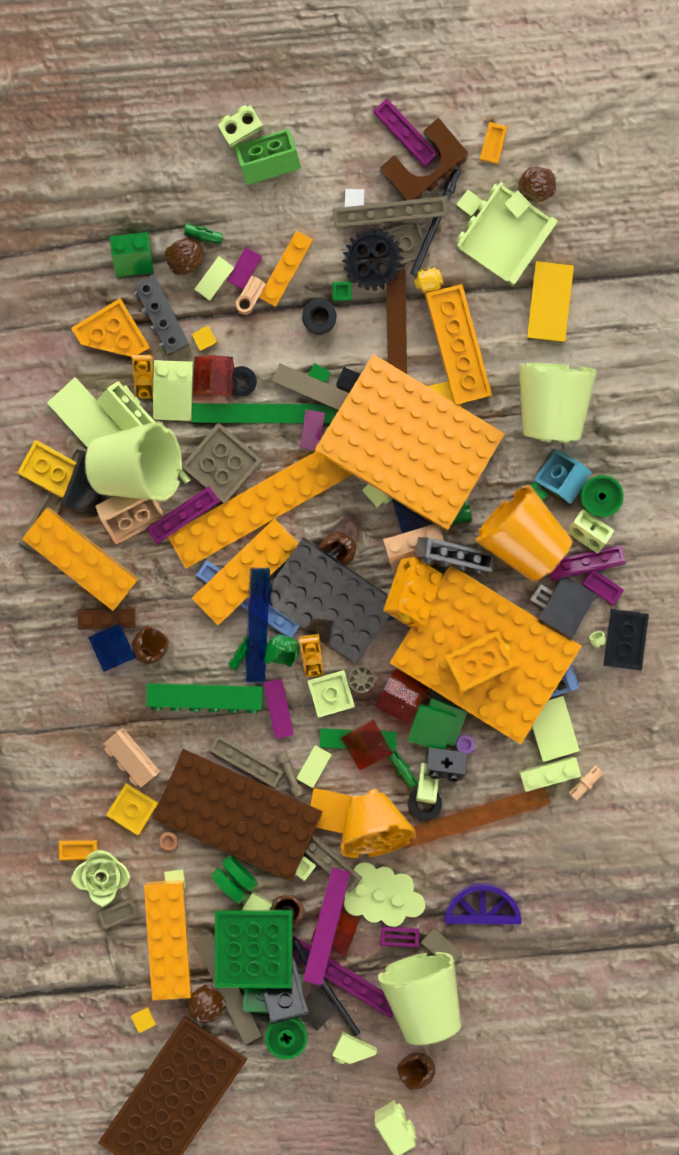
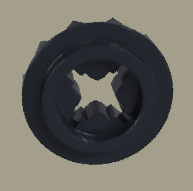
(251, 380)

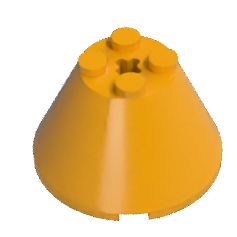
(374, 826)

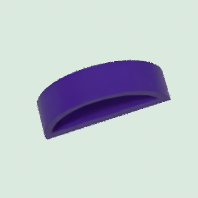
(482, 918)

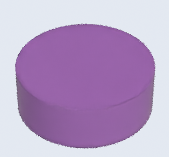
(465, 744)

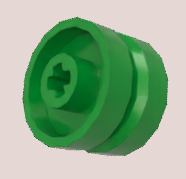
(613, 496)
(234, 879)
(286, 1047)

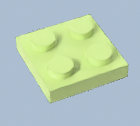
(331, 693)

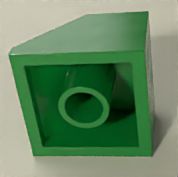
(132, 254)

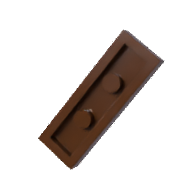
(106, 618)

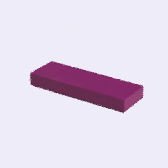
(278, 708)

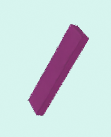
(405, 133)
(183, 515)
(588, 562)

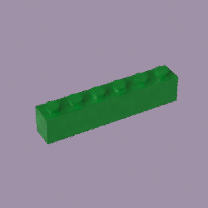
(204, 696)

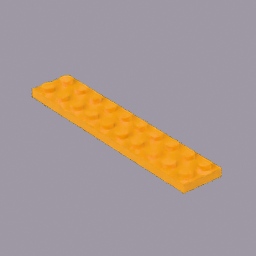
(255, 507)

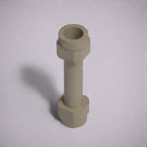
(296, 788)

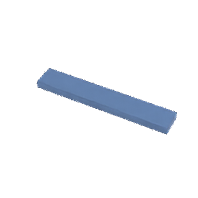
(275, 618)

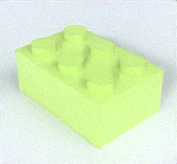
(395, 1128)

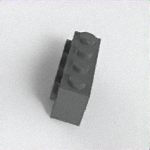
(163, 319)
(454, 554)

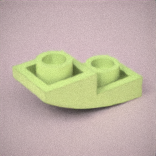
(214, 278)

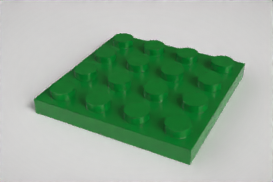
(253, 948)

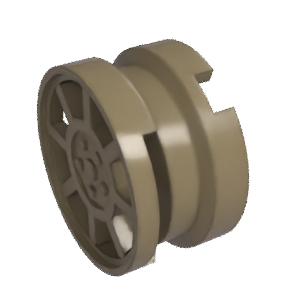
(361, 679)

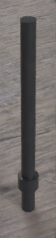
(449, 189)
(303, 956)

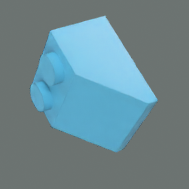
(563, 476)

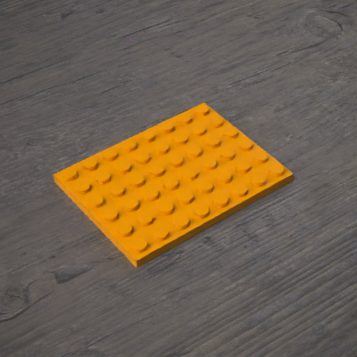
(409, 442)
(466, 613)

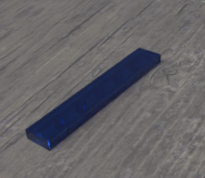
(257, 624)

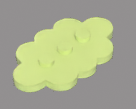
(383, 896)

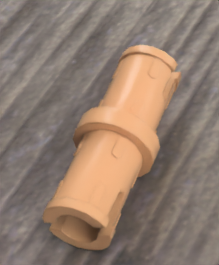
(586, 783)

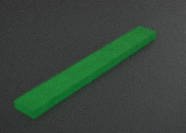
(257, 413)

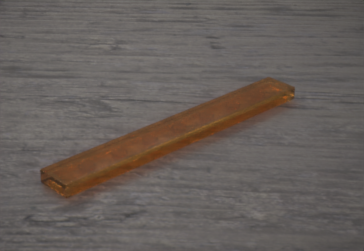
(479, 815)

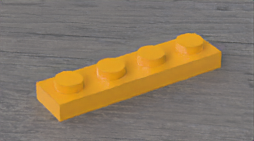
(286, 268)

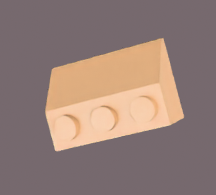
(128, 516)
(405, 544)
(130, 758)

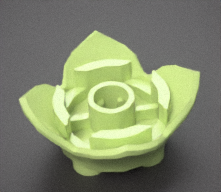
(100, 889)

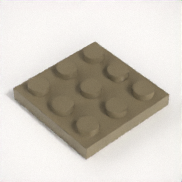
(221, 462)

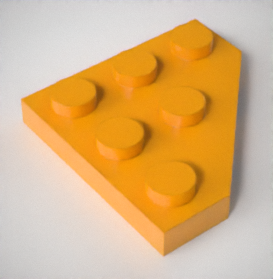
(112, 331)

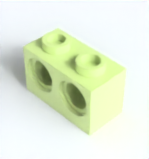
(243, 130)
(590, 531)

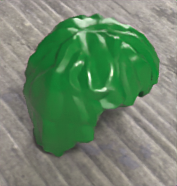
(282, 650)

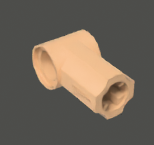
(251, 294)

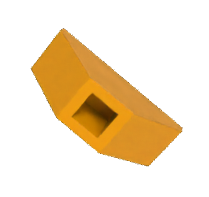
(143, 375)
(311, 655)

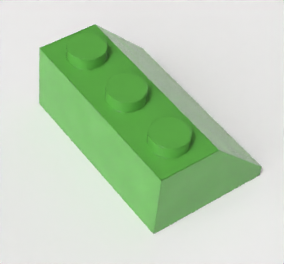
(267, 156)

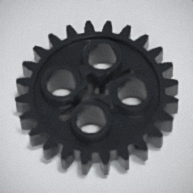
(373, 242)

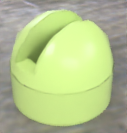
(597, 639)

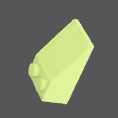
(173, 390)

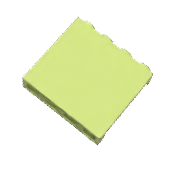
(502, 240)

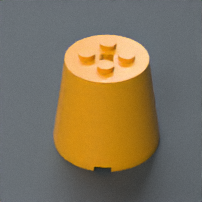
(525, 535)

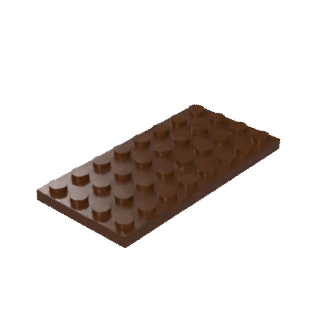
(237, 815)
(174, 1094)

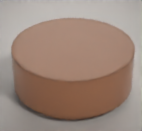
(168, 841)

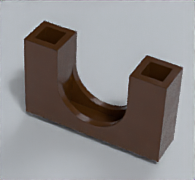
(450, 152)

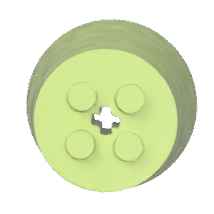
(555, 400)
(135, 463)
(423, 997)

